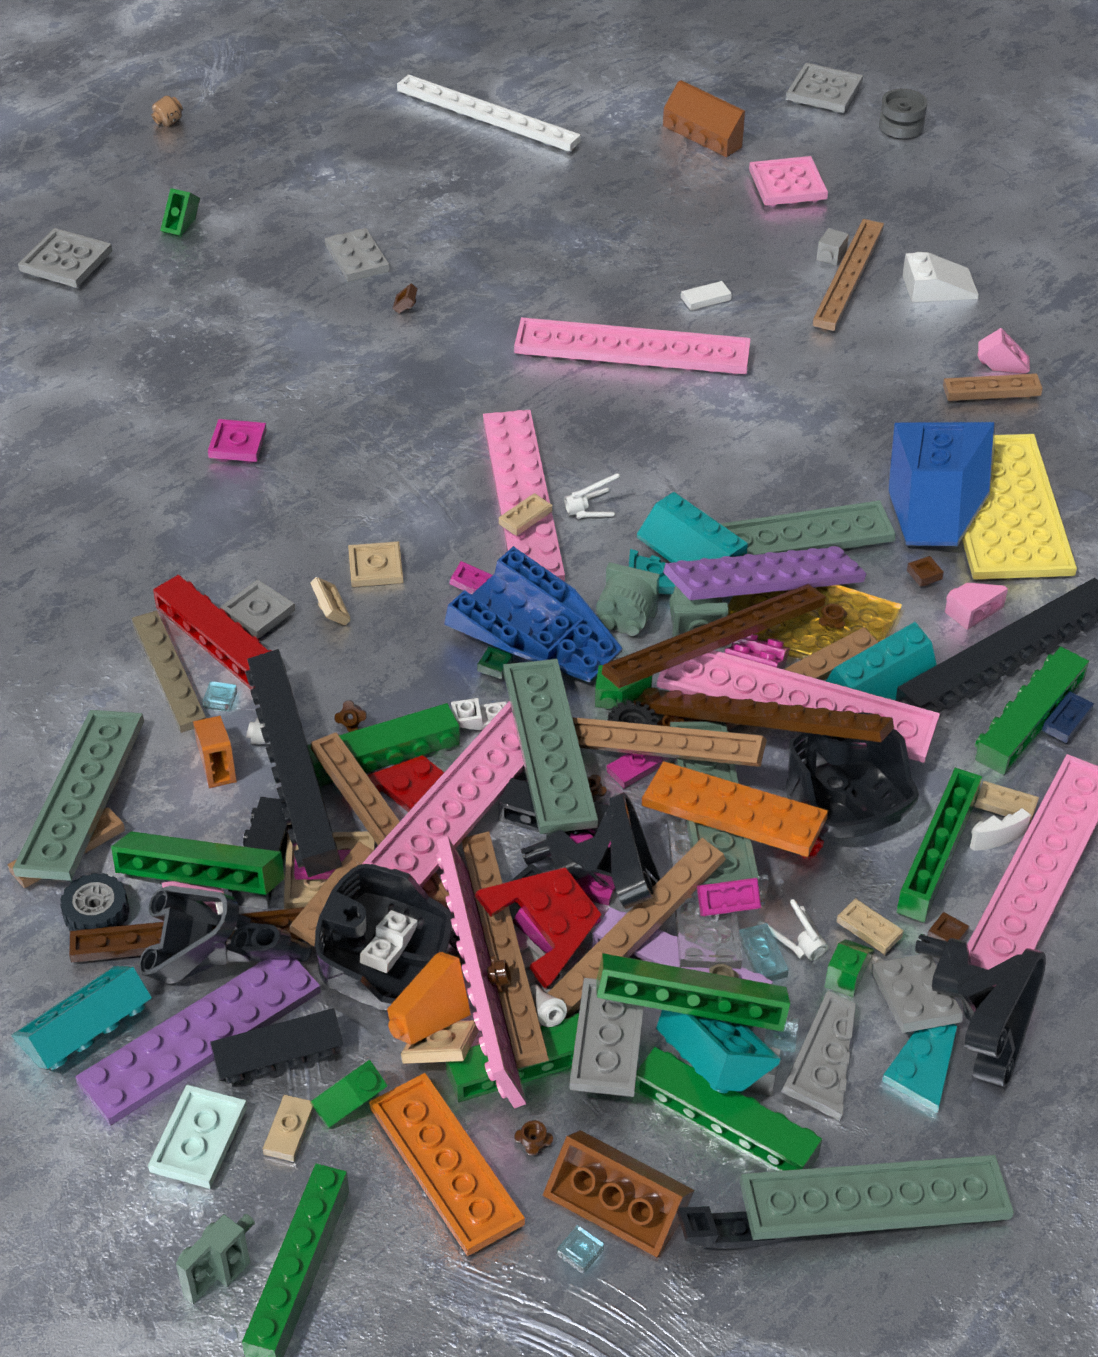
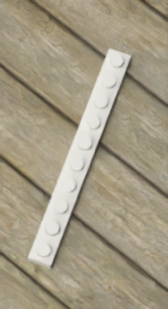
(489, 113)

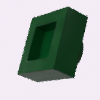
(492, 662)

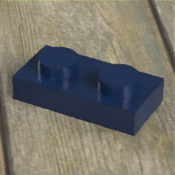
(1068, 717)

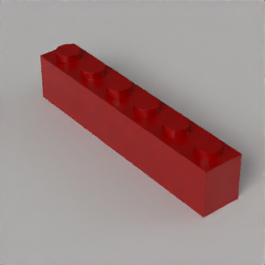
(208, 626)

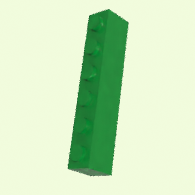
(1033, 705)
(398, 740)
(939, 845)
(198, 862)
(692, 992)
(472, 1081)
(727, 1116)
(297, 1263)

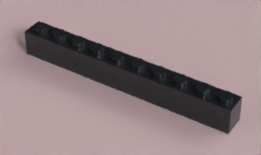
(1003, 651)
(294, 765)

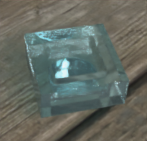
(219, 696)
(783, 1040)
(580, 1249)

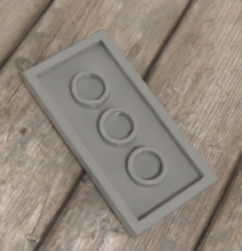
(606, 1044)

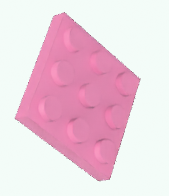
(788, 180)

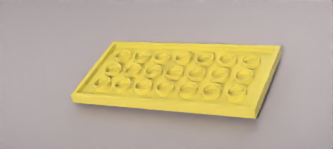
(1019, 523)

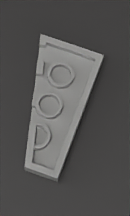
(822, 1062)

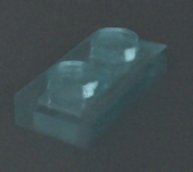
(763, 952)

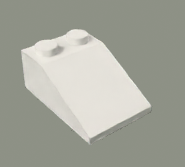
(936, 279)

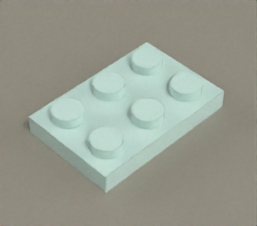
(197, 1136)

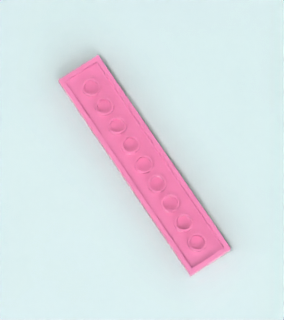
(632, 345)
(517, 476)
(742, 679)
(454, 801)
(1040, 865)
(473, 948)

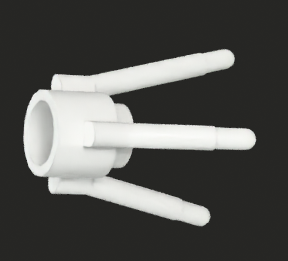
(578, 501)
(810, 941)

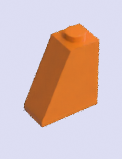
(215, 751)
(430, 1001)

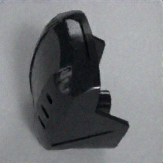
(858, 770)
(355, 910)

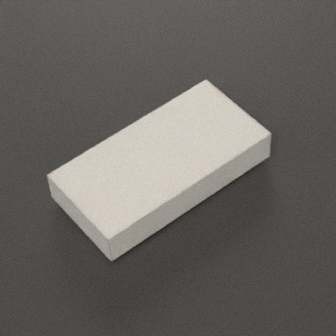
(706, 295)

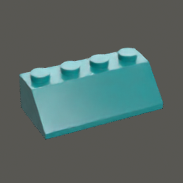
(686, 533)
(887, 663)
(82, 1017)
(718, 1049)

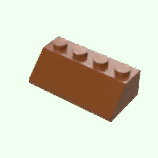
(704, 119)
(617, 1192)

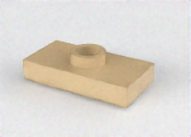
(525, 514)
(330, 601)
(1005, 800)
(870, 926)
(288, 1128)

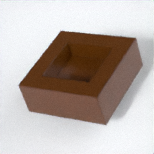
(405, 299)
(925, 571)
(948, 927)

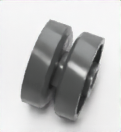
(903, 113)

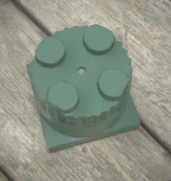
(628, 599)
(692, 614)

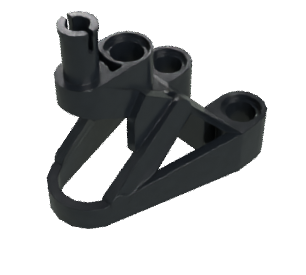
(622, 867)
(192, 946)
(997, 1013)

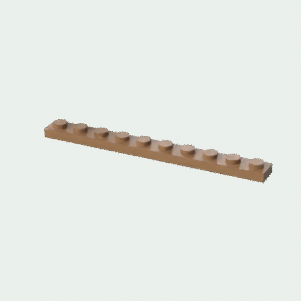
(502, 942)

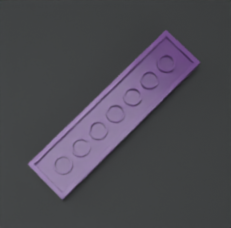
(763, 572)
(183, 1041)

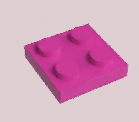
(237, 440)

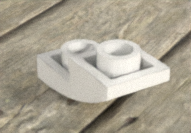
(475, 716)
(997, 833)
(390, 941)

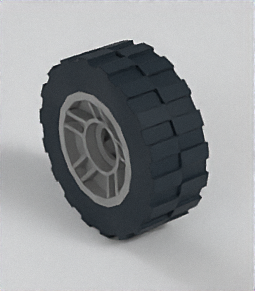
(96, 891)

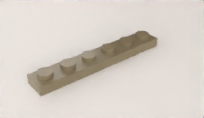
(168, 670)

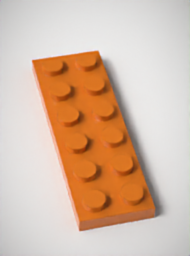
(735, 808)
(447, 1164)

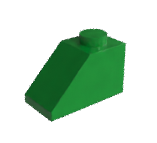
(179, 211)
(609, 695)
(847, 967)
(348, 1093)

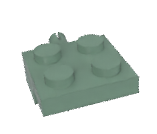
(216, 1256)

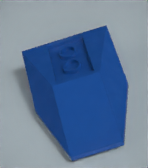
(940, 478)
(534, 617)

